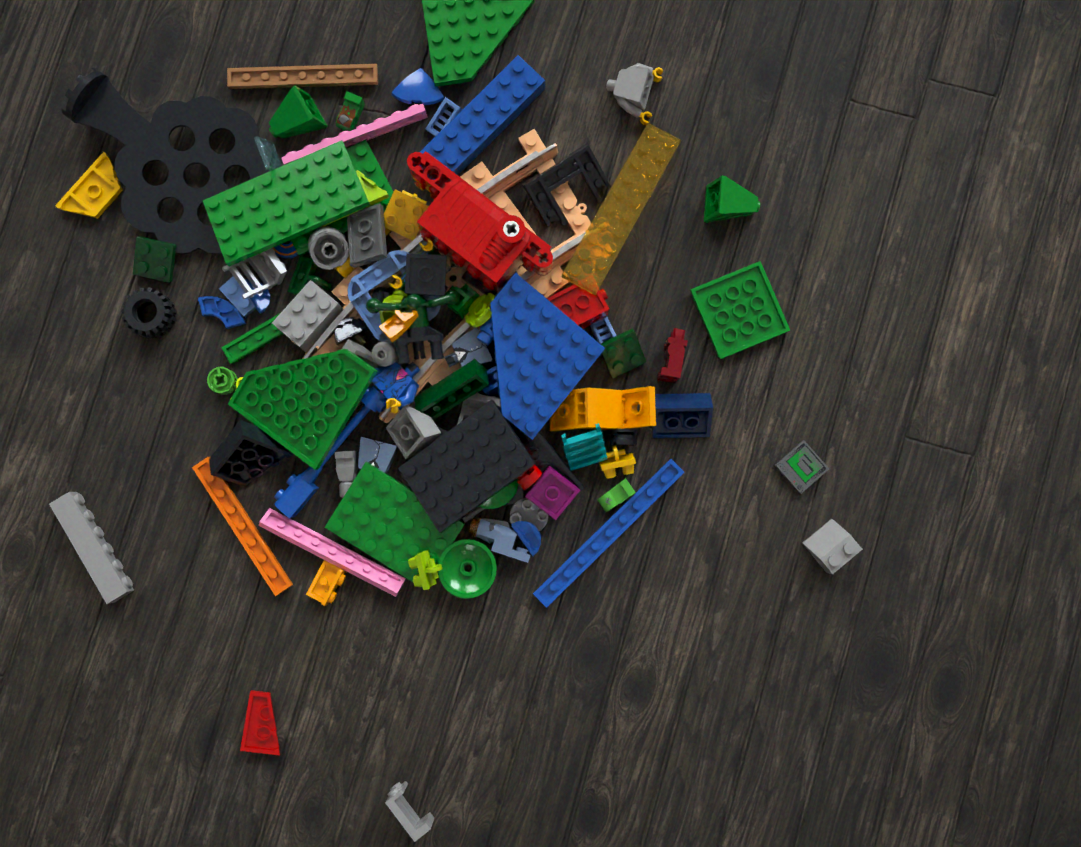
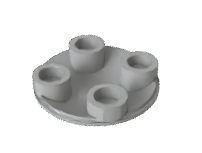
(527, 511)

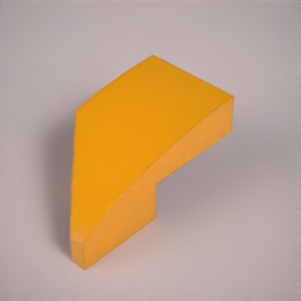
(398, 324)

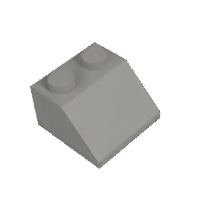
(412, 431)
(832, 546)

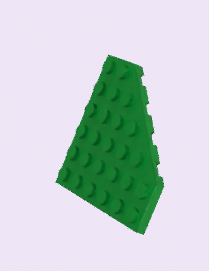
(466, 34)
(305, 401)

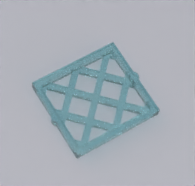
(272, 151)

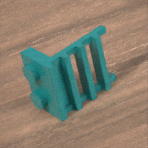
(584, 449)

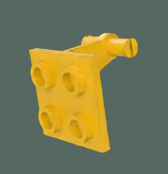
(403, 213)

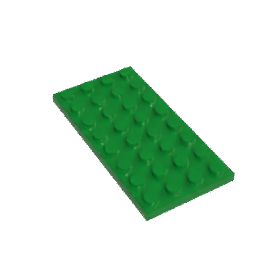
(285, 203)

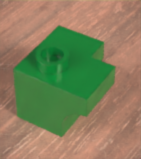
(467, 297)

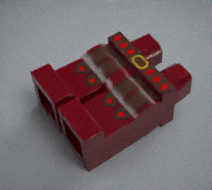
(673, 357)

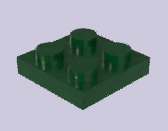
(154, 259)
(622, 353)

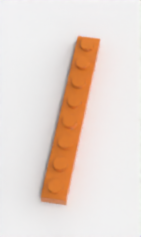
(243, 528)

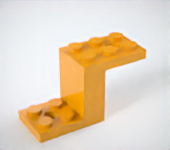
(607, 407)

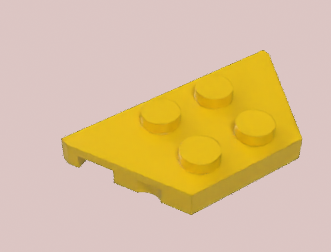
(93, 190)

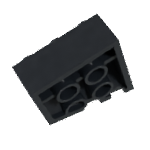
(246, 454)

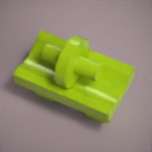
(427, 570)

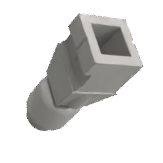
(346, 469)

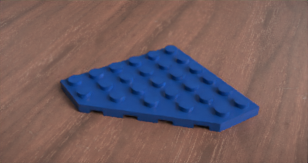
(536, 354)

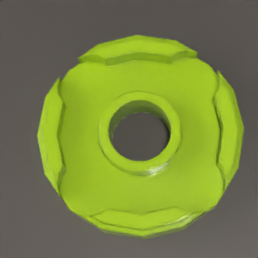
(479, 311)

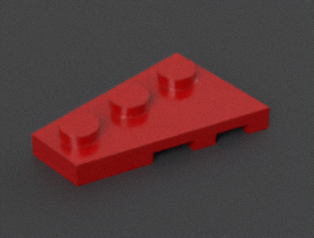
(260, 725)

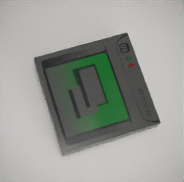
(801, 467)

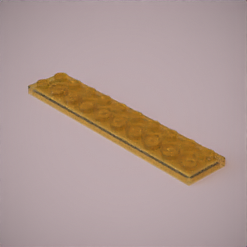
(621, 209)

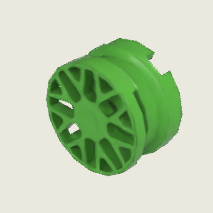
(221, 380)

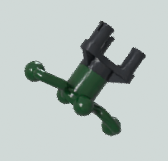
(420, 329)

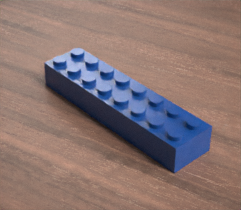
(486, 116)

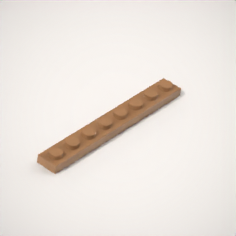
(302, 76)

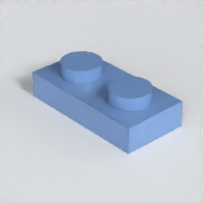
(234, 293)

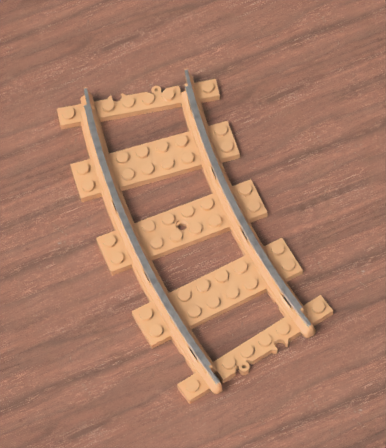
(493, 187)

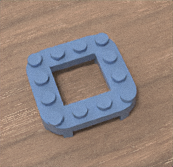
(370, 278)

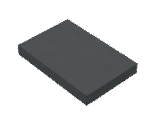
(366, 236)

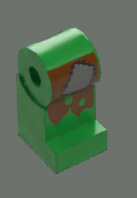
(350, 112)

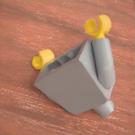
(633, 89)

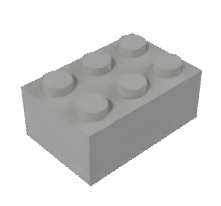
(308, 316)

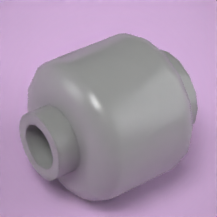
(384, 353)

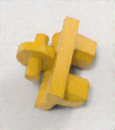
(617, 459)

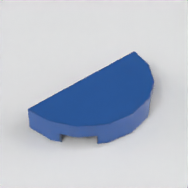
(260, 300)
(529, 535)

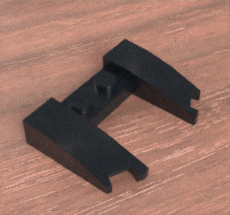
(540, 186)

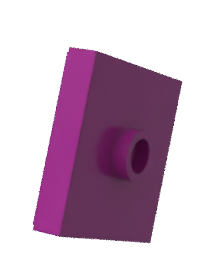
(552, 493)

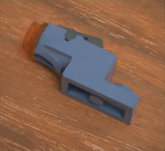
(500, 535)

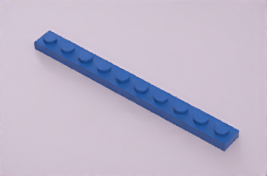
(608, 533)

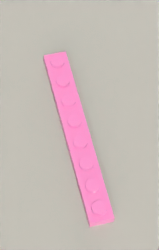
(378, 127)
(332, 552)

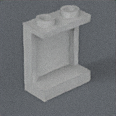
(406, 815)

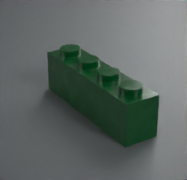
(452, 390)

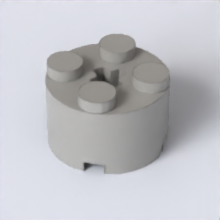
(332, 257)

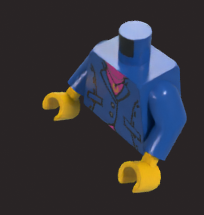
(397, 385)

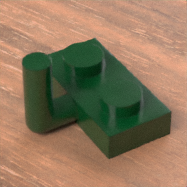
(303, 274)

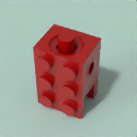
(581, 305)

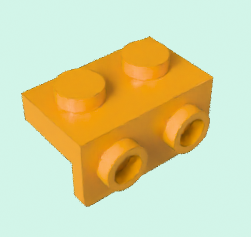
(326, 582)

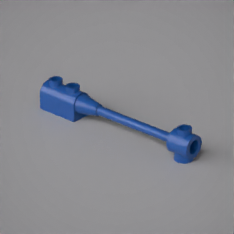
(302, 487)

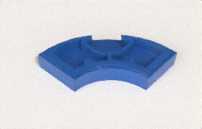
(221, 309)

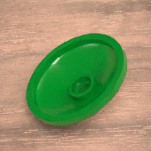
(453, 572)

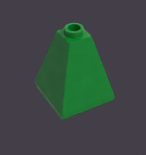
(296, 115)
(728, 200)

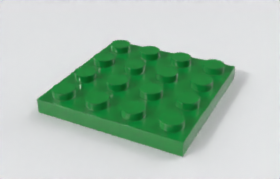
(739, 310)

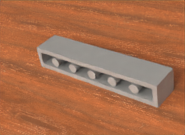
(91, 547)

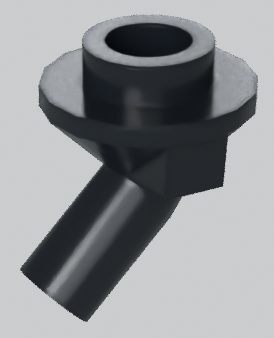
(381, 293)

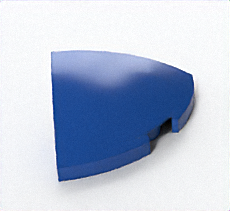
(419, 89)

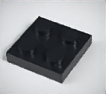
(425, 274)

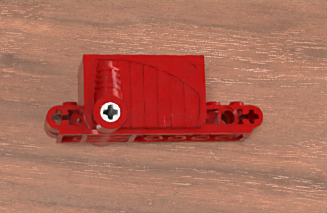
(474, 228)

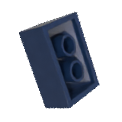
(683, 415)

